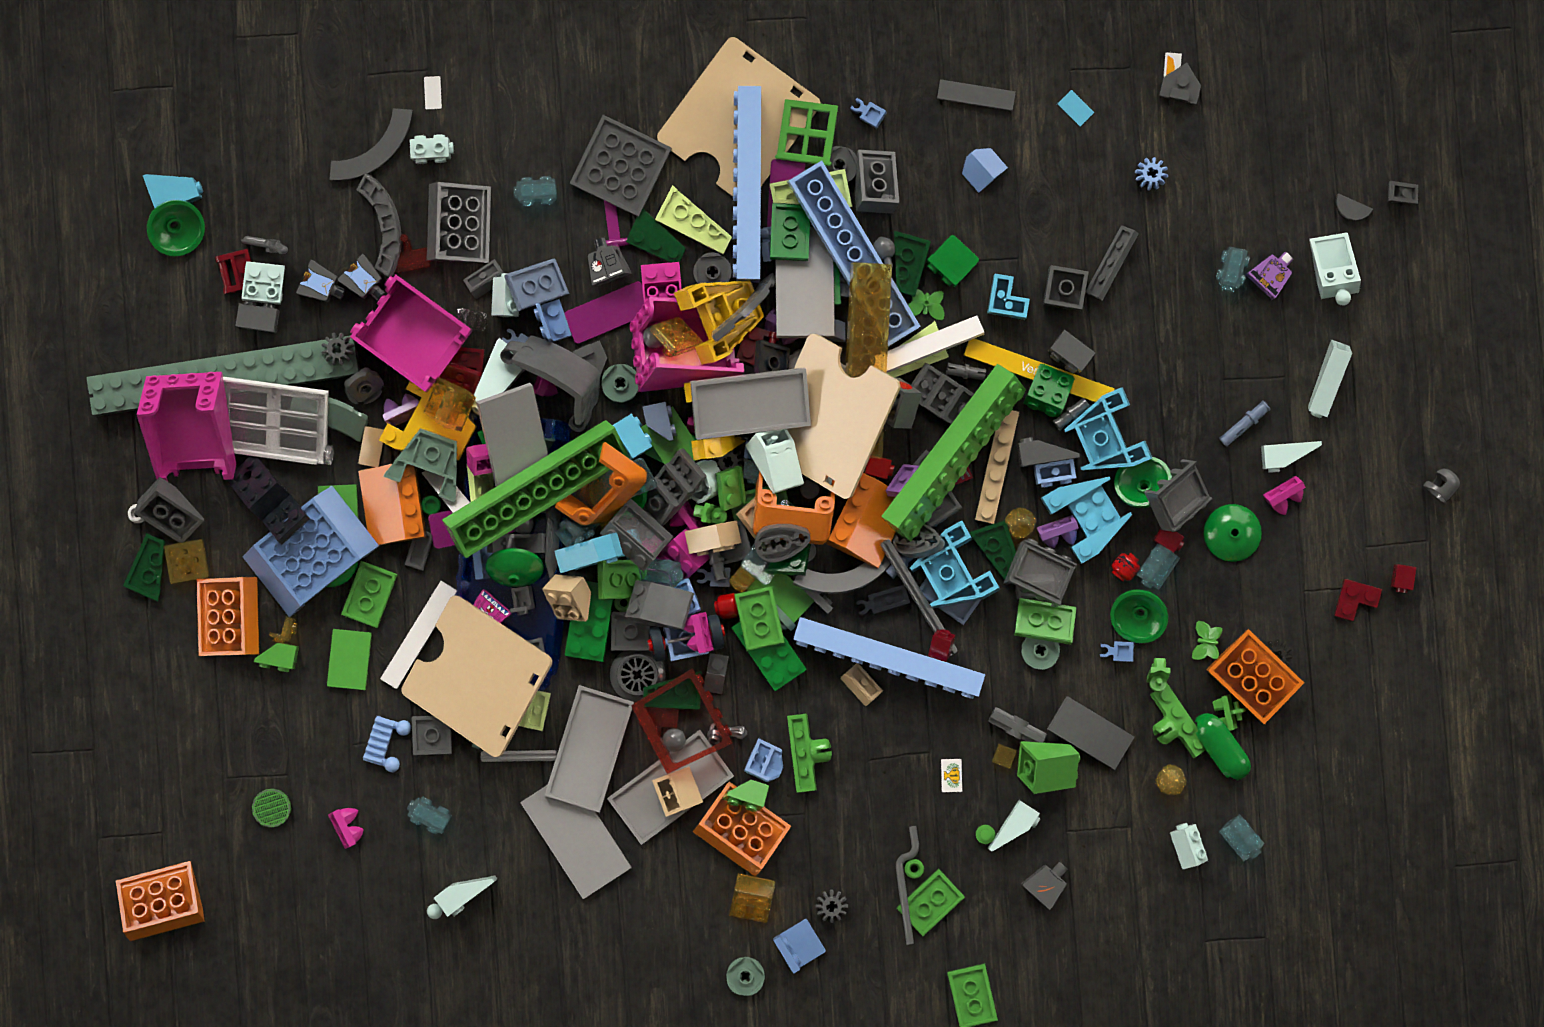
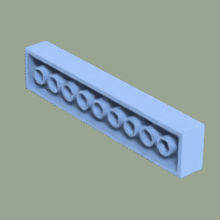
(748, 180)
(845, 237)
(890, 657)

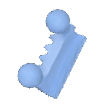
(380, 739)

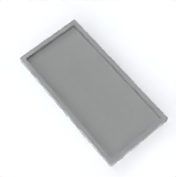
(805, 293)
(750, 403)
(512, 431)
(589, 748)
(638, 799)
(577, 841)

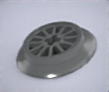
(617, 667)

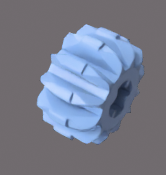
(1154, 168)

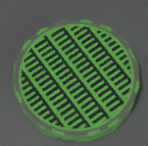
(271, 807)

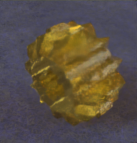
(741, 580)

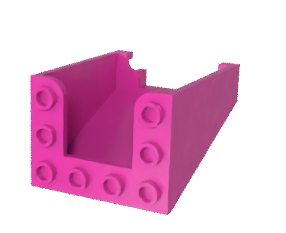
(411, 333)
(661, 372)
(187, 423)

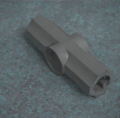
(1016, 726)

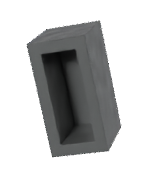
(257, 317)

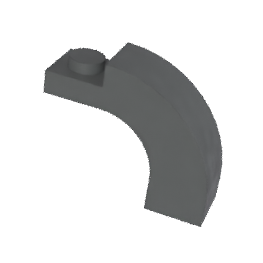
(531, 542)

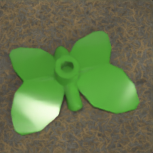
(928, 302)
(1209, 641)

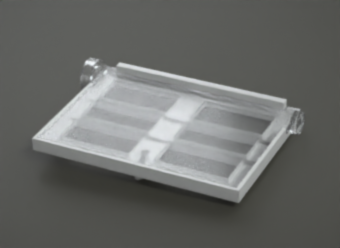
(278, 421)

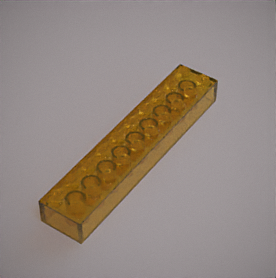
(868, 323)

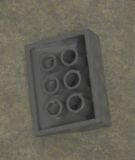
(458, 223)

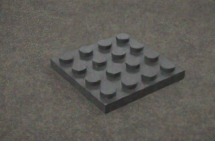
(620, 165)

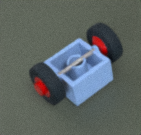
(677, 640)

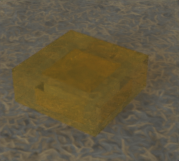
(1004, 756)

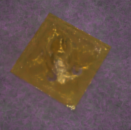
(675, 336)
(175, 555)

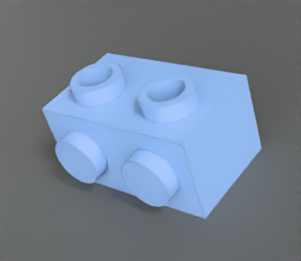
(1053, 472)

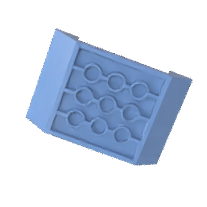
(313, 554)

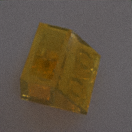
(449, 405)
(752, 898)

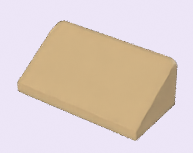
(371, 447)
(861, 684)

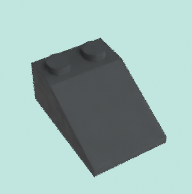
(876, 182)
(1039, 452)
(168, 511)
(659, 605)

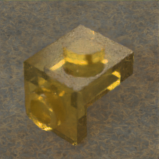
(288, 629)

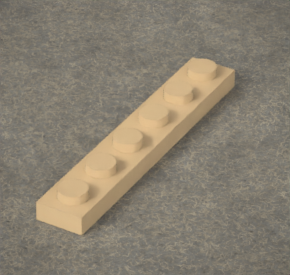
(996, 469)

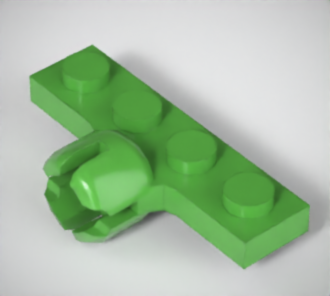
(1175, 722)
(805, 752)

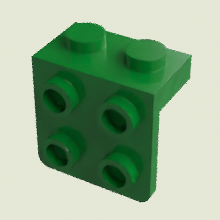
(952, 261)
(1049, 390)

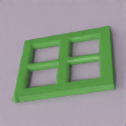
(807, 132)

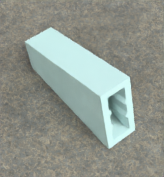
(497, 375)
(1329, 378)

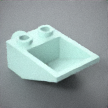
(1335, 267)
(776, 459)
(456, 895)

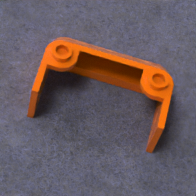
(625, 482)
(816, 520)

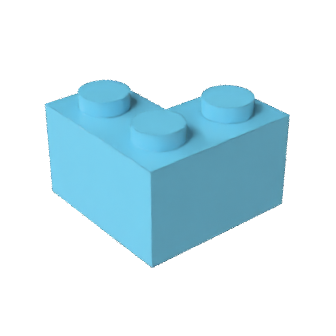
(1002, 302)
(632, 436)

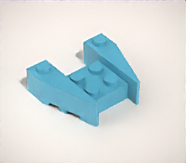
(1102, 436)
(1091, 511)
(589, 553)
(949, 574)

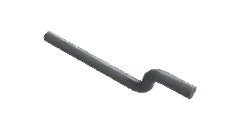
(902, 886)

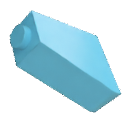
(172, 188)

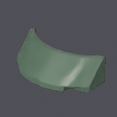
(346, 419)

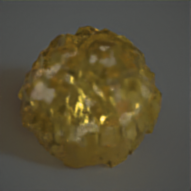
(1020, 522)
(1171, 780)

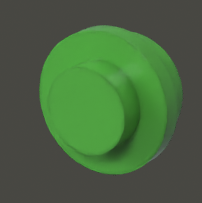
(985, 834)

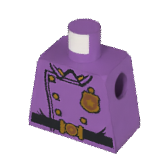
(1271, 274)

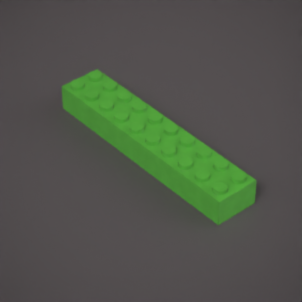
(954, 452)
(531, 490)

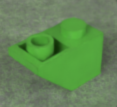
(279, 655)
(750, 794)

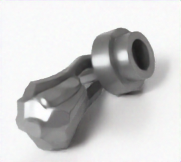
(715, 737)

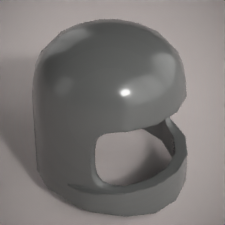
(1448, 489)

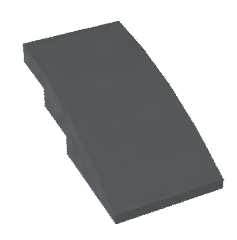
(940, 393)
(674, 487)
(1090, 732)

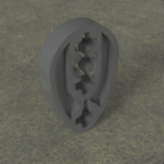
(921, 548)
(781, 552)

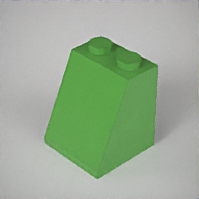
(1047, 766)

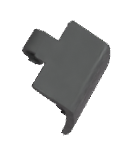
(560, 368)

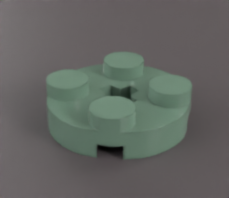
(609, 383)
(1035, 660)
(747, 965)

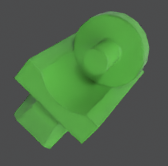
(710, 514)
(1158, 675)
(1225, 703)

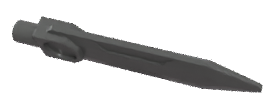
(552, 540)

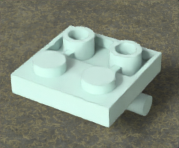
(263, 283)

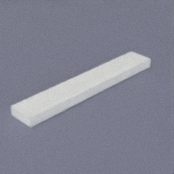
(934, 343)
(418, 635)

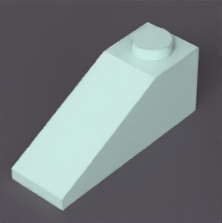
(1282, 455)
(1017, 823)

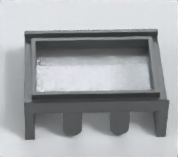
(1179, 497)
(638, 534)
(1040, 572)

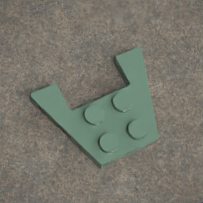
(432, 454)

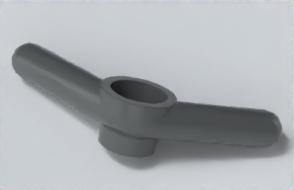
(271, 245)

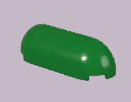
(1222, 746)

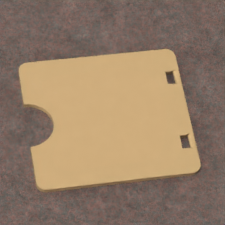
(707, 112)
(843, 416)
(479, 677)

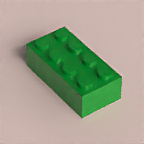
(590, 638)
(776, 662)

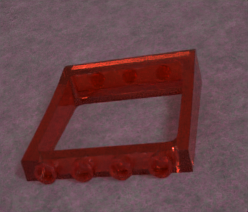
(654, 736)

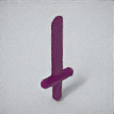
(613, 226)

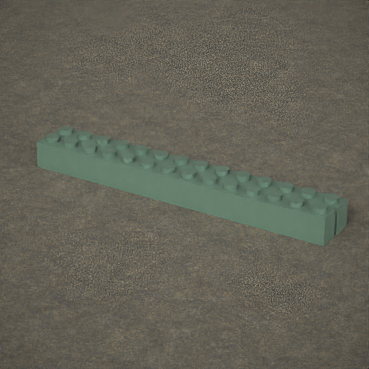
(276, 365)

